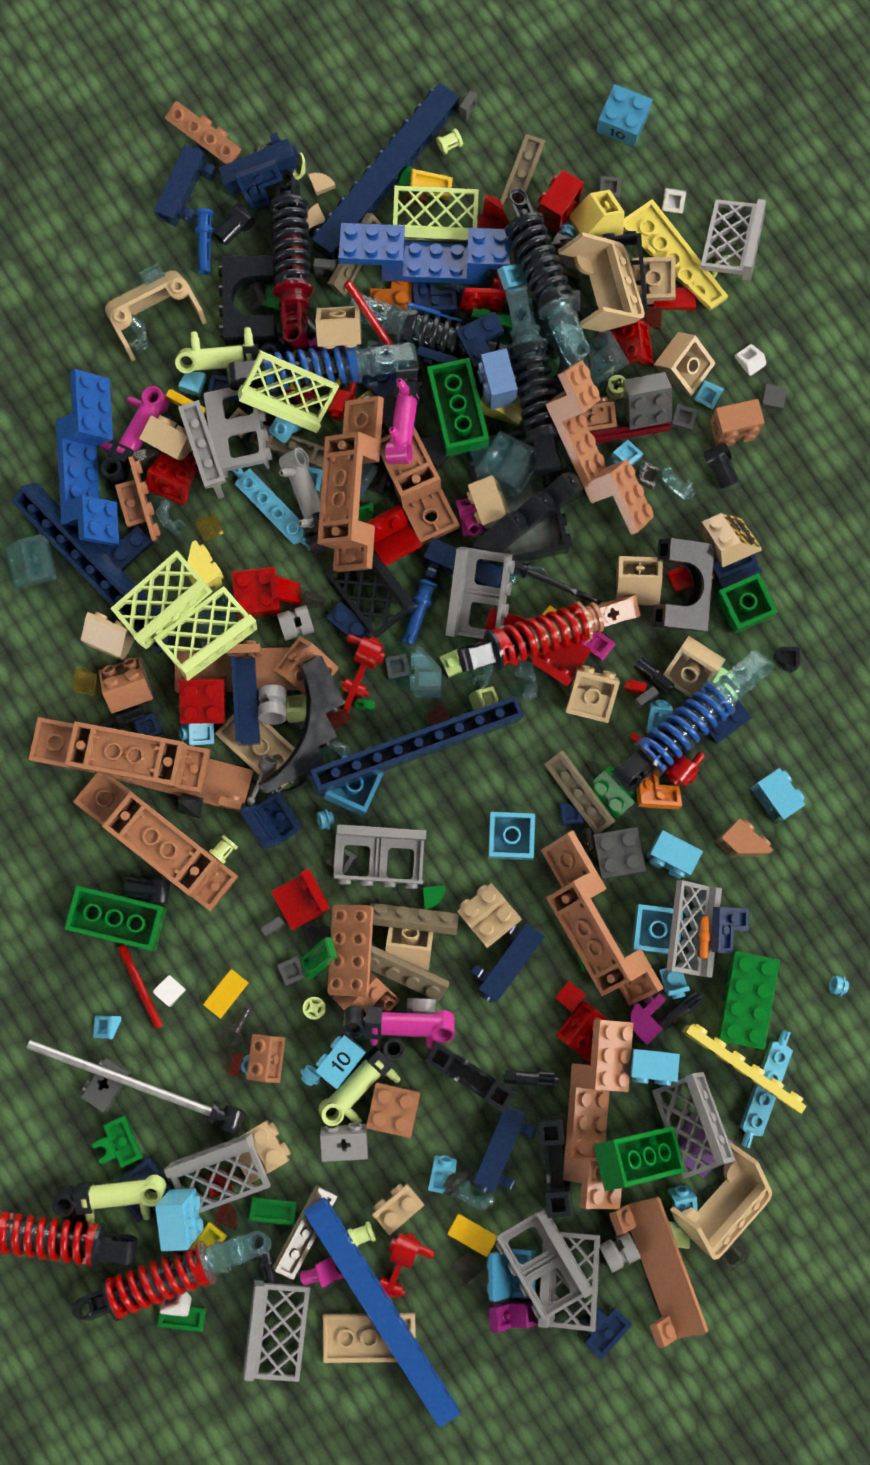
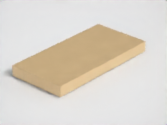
(271, 744)
(356, 1339)

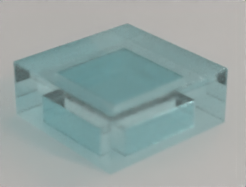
(152, 274)

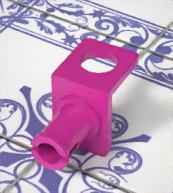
(467, 518)
(325, 1272)

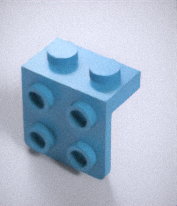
(501, 1280)

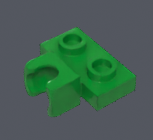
(119, 1143)

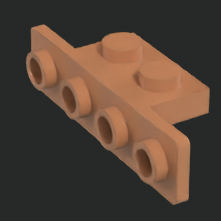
(200, 131)
(134, 501)

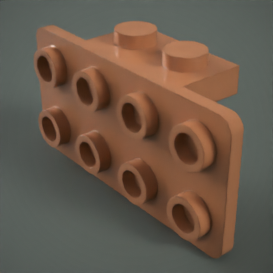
(352, 942)

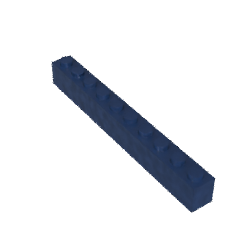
(387, 169)
(83, 555)
(415, 745)

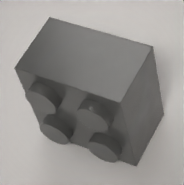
(647, 400)
(618, 853)

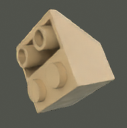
(164, 436)
(639, 577)
(107, 636)

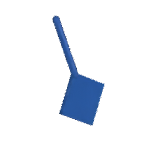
(432, 311)

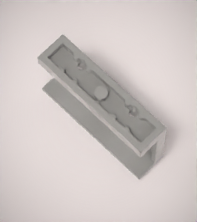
(222, 429)
(466, 591)
(379, 842)
(556, 1256)

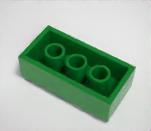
(458, 407)
(115, 918)
(748, 1000)
(639, 1158)

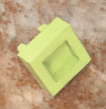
(451, 663)

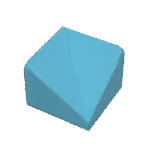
(193, 383)

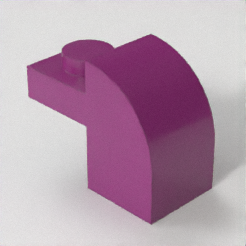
(644, 1025)
(511, 1315)

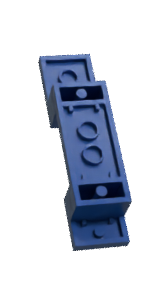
(424, 260)
(77, 459)

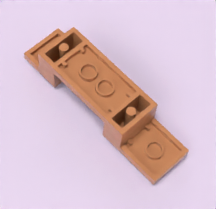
(597, 479)
(342, 482)
(120, 754)
(156, 840)
(587, 929)
(589, 1109)

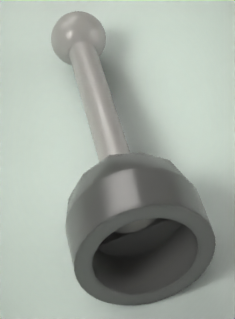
(266, 765)

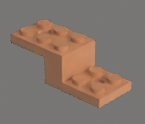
(420, 492)

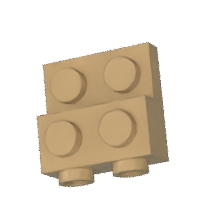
(658, 278)
(592, 694)
(488, 914)
(269, 1149)

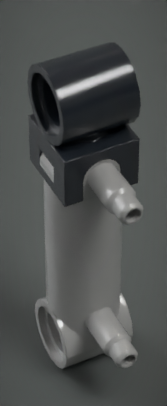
(295, 466)

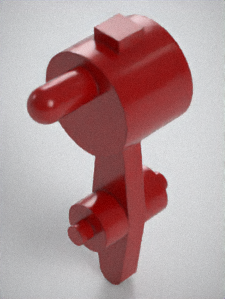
(337, 405)
(368, 655)
(683, 770)
(403, 1253)

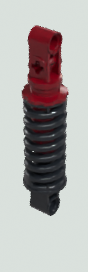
(291, 258)

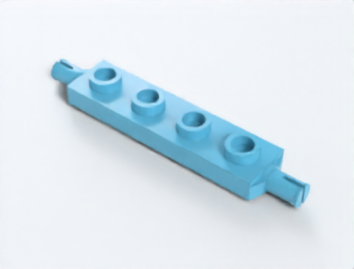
(271, 506)
(760, 1101)

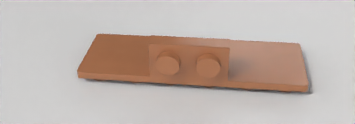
(265, 663)

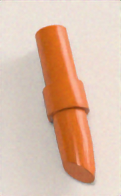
(704, 937)

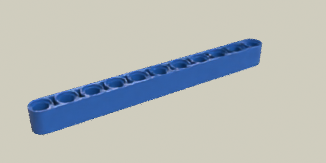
(382, 1312)

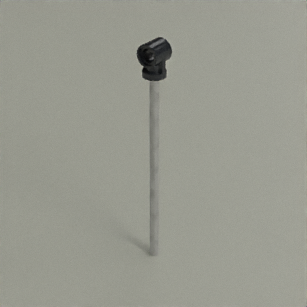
(229, 1118)

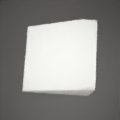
(673, 200)
(751, 359)
(169, 991)
(177, 1306)

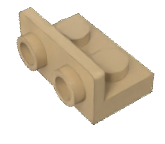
(397, 1208)

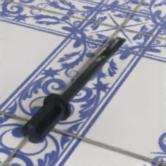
(524, 569)
(125, 718)

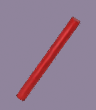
(367, 313)
(140, 987)

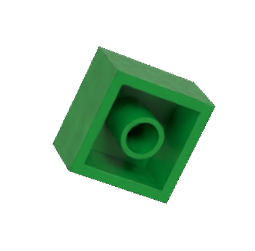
(746, 603)

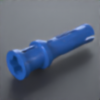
(204, 232)
(423, 601)

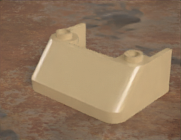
(611, 280)
(145, 296)
(729, 1208)

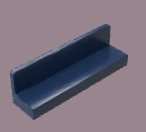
(245, 701)

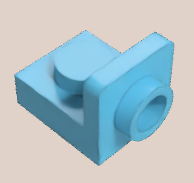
(512, 276)
(283, 429)
(625, 451)
(658, 712)
(197, 734)
(673, 983)
(442, 1168)
(683, 1198)

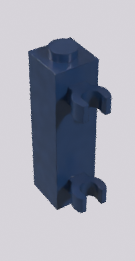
(280, 151)
(181, 184)
(442, 557)
(510, 963)
(499, 1148)

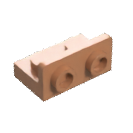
(601, 414)
(265, 1058)

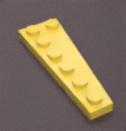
(663, 240)
(772, 1086)

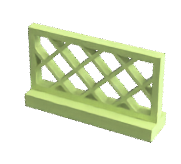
(430, 232)
(276, 405)
(175, 610)
(220, 644)

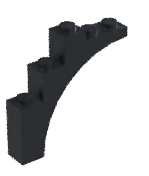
(535, 510)
(321, 698)

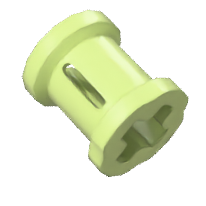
(449, 141)
(613, 381)
(223, 849)
(362, 1234)

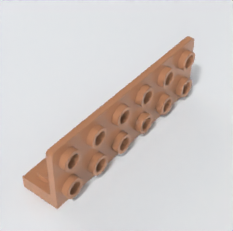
(223, 785)
(663, 1268)

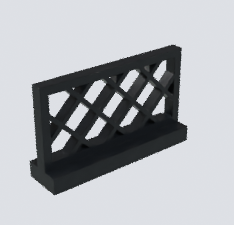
(389, 582)

